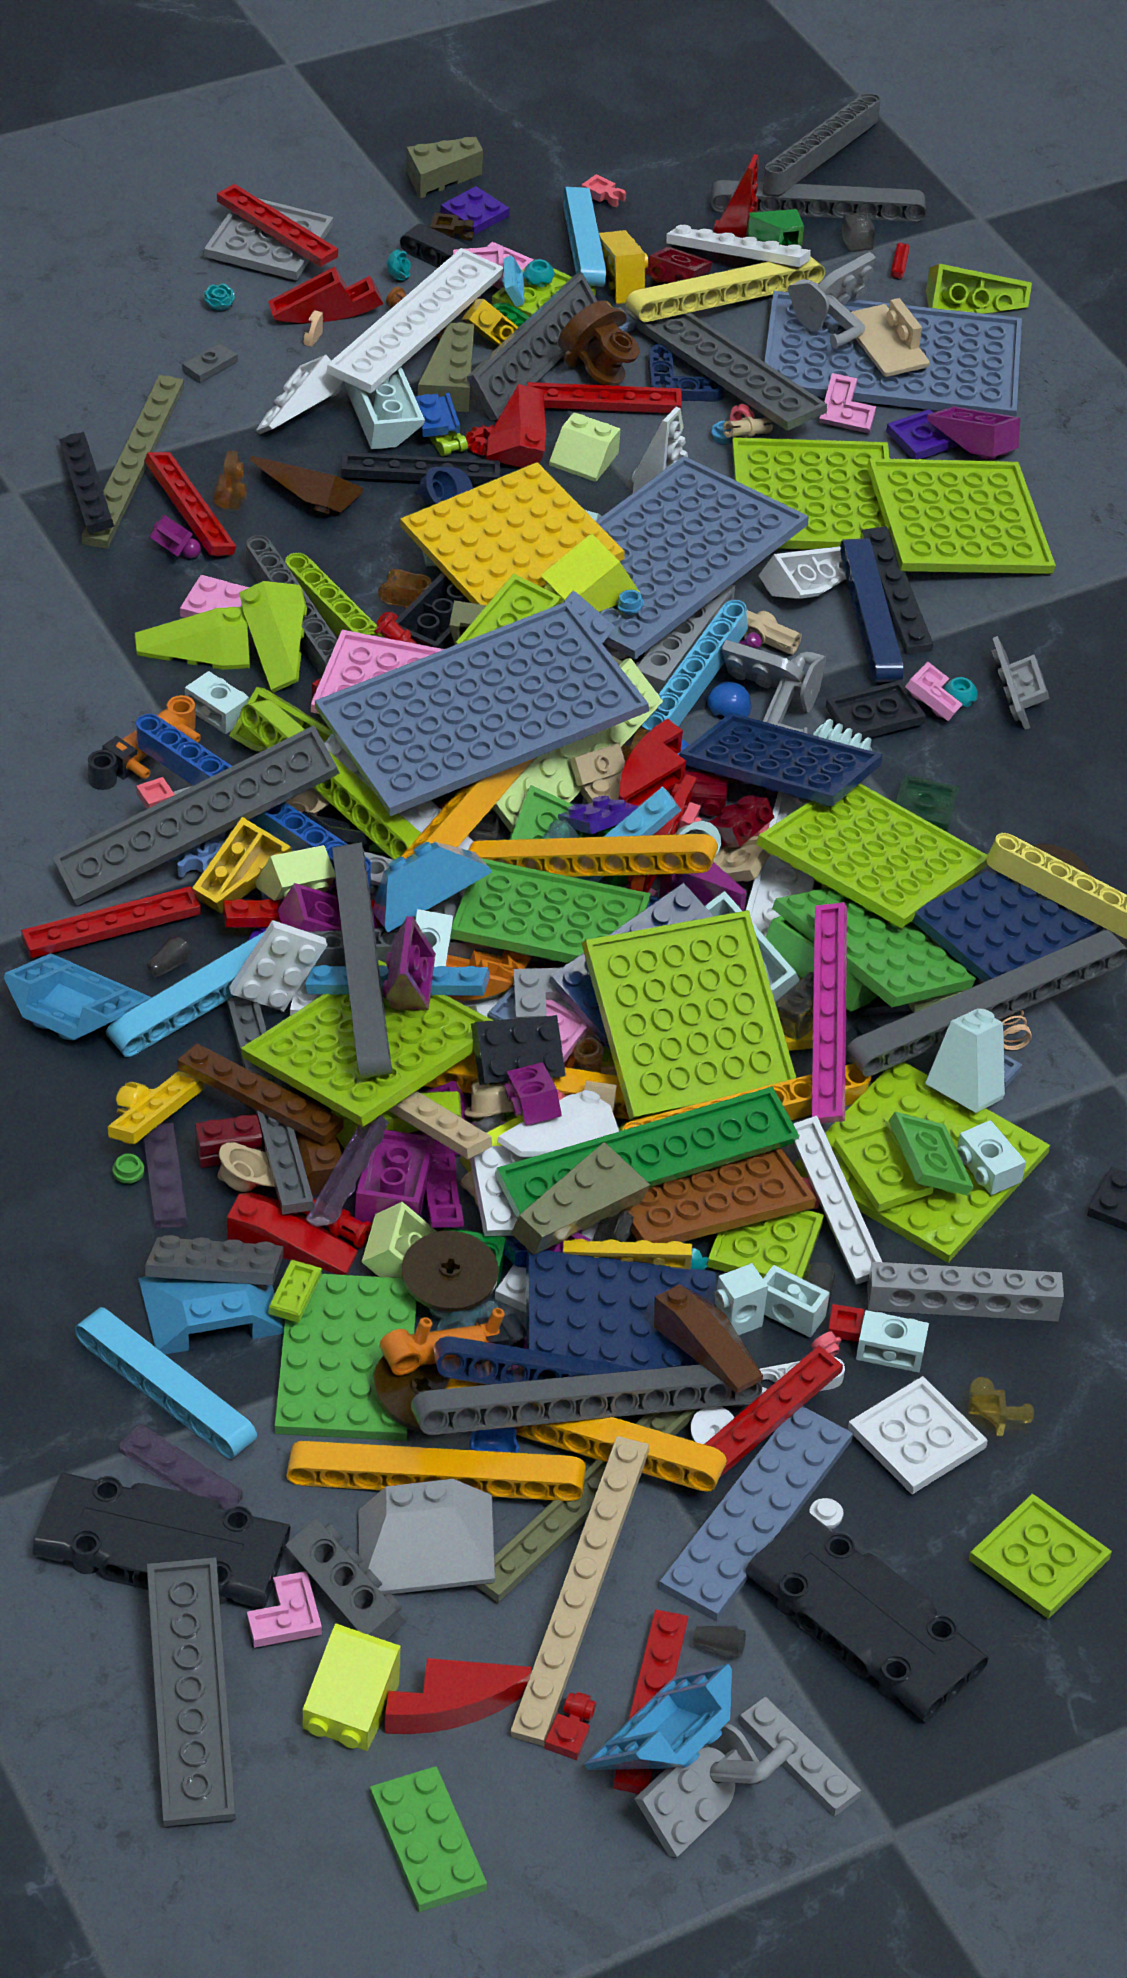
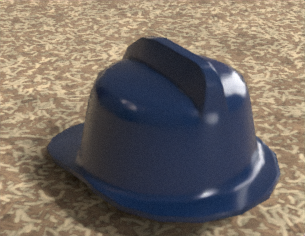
(442, 484)

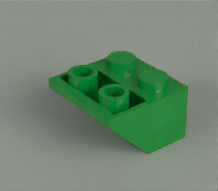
(778, 226)

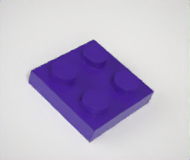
(478, 207)
(919, 436)
(598, 814)

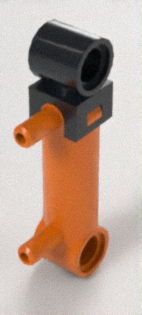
(122, 756)
(409, 1351)

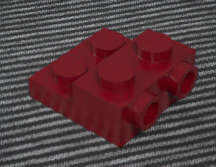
(674, 265)
(743, 820)

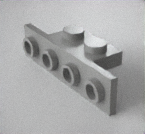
(1024, 682)

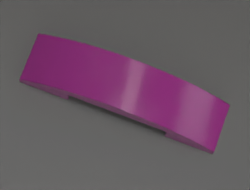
(442, 1193)

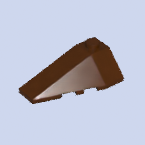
(317, 488)
(317, 1158)
(705, 1336)

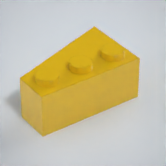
(624, 263)
(237, 865)

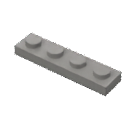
(808, 1764)

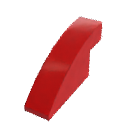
(327, 295)
(653, 764)
(455, 1696)

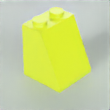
(591, 573)
(352, 1687)

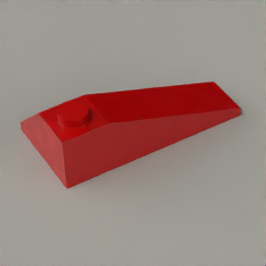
(741, 203)
(520, 430)
(260, 1219)

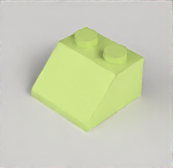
(585, 447)
(305, 867)
(391, 1237)

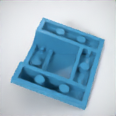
(424, 881)
(68, 997)
(196, 1306)
(671, 1724)

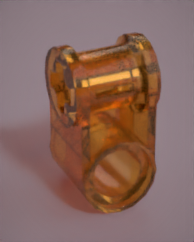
(406, 587)

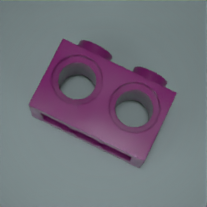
(533, 1094)

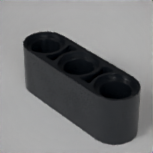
(429, 245)

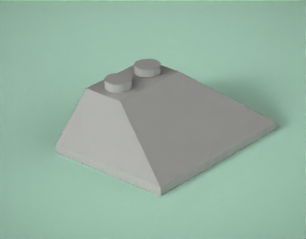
(428, 1536)

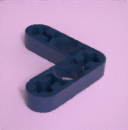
(703, 387)

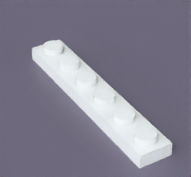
(743, 247)
(836, 1199)

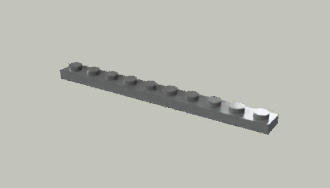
(278, 1139)

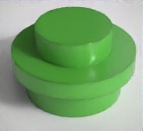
(128, 1168)

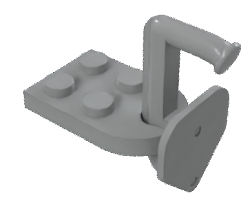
(815, 300)
(777, 672)
(687, 1801)

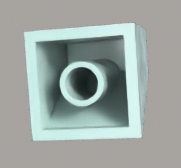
(971, 1061)

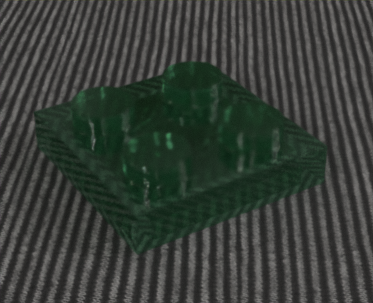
(928, 800)

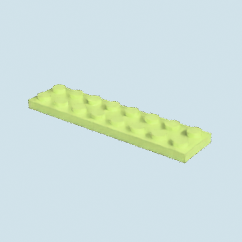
(553, 770)

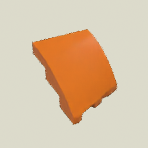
(500, 970)

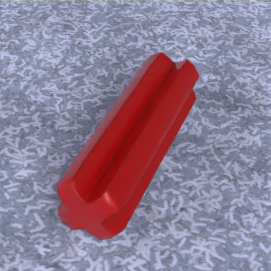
(900, 260)

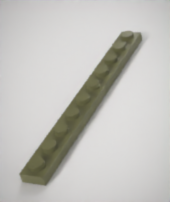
(131, 462)
(562, 1518)

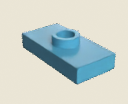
(513, 280)

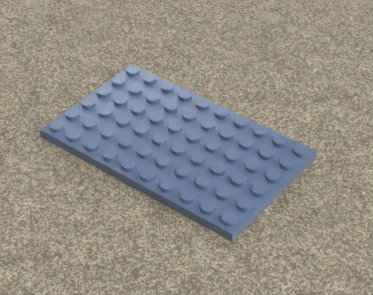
(969, 355)
(686, 543)
(480, 707)

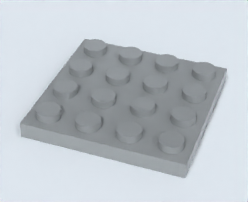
(250, 247)

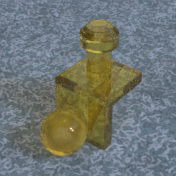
(993, 1407)

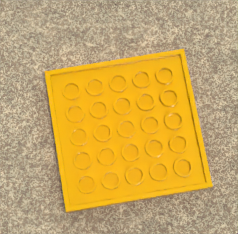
(502, 530)

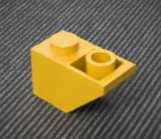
(489, 322)

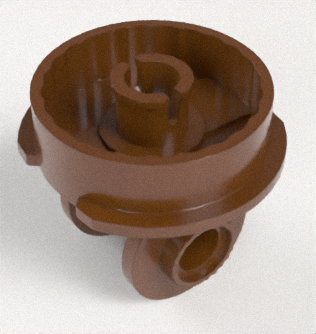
(599, 343)

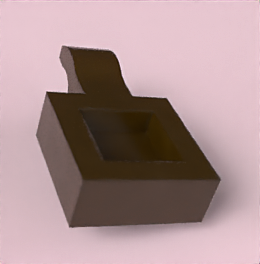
(451, 225)

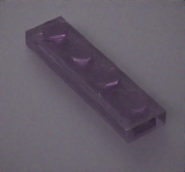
(346, 1172)
(164, 1177)
(177, 1467)

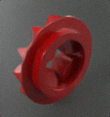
(476, 439)

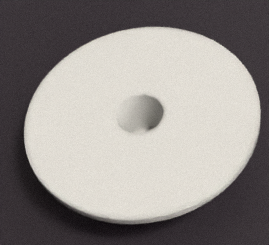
(709, 1422)

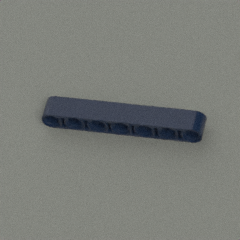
(871, 610)
(501, 1357)

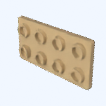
(892, 338)

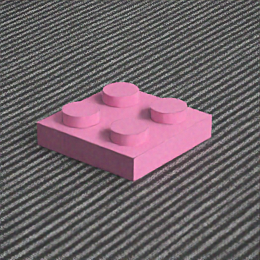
(211, 594)

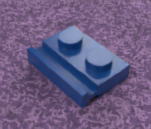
(438, 415)

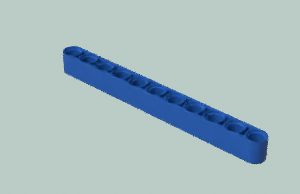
(197, 764)

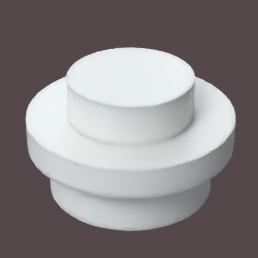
(827, 1511)

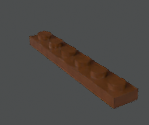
(260, 1094)

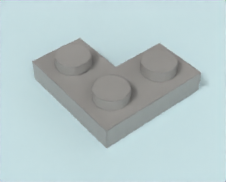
(532, 991)

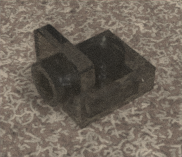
(614, 1228)

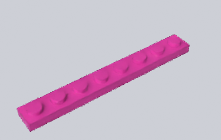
(829, 1013)

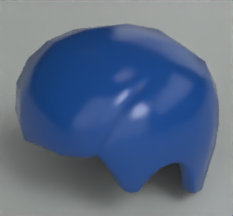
(728, 699)
(494, 1440)

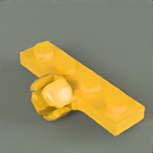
(150, 1106)
(670, 1254)

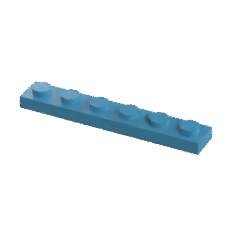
(445, 980)

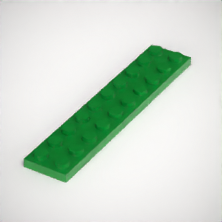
(665, 1147)

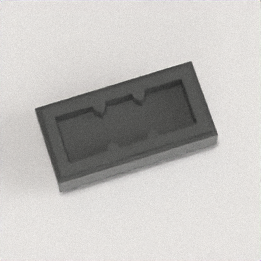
(210, 362)

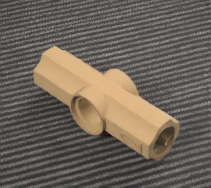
(773, 633)

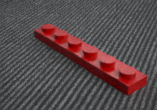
(277, 225)
(609, 397)
(190, 503)
(256, 912)
(110, 922)
(775, 1406)
(657, 1670)

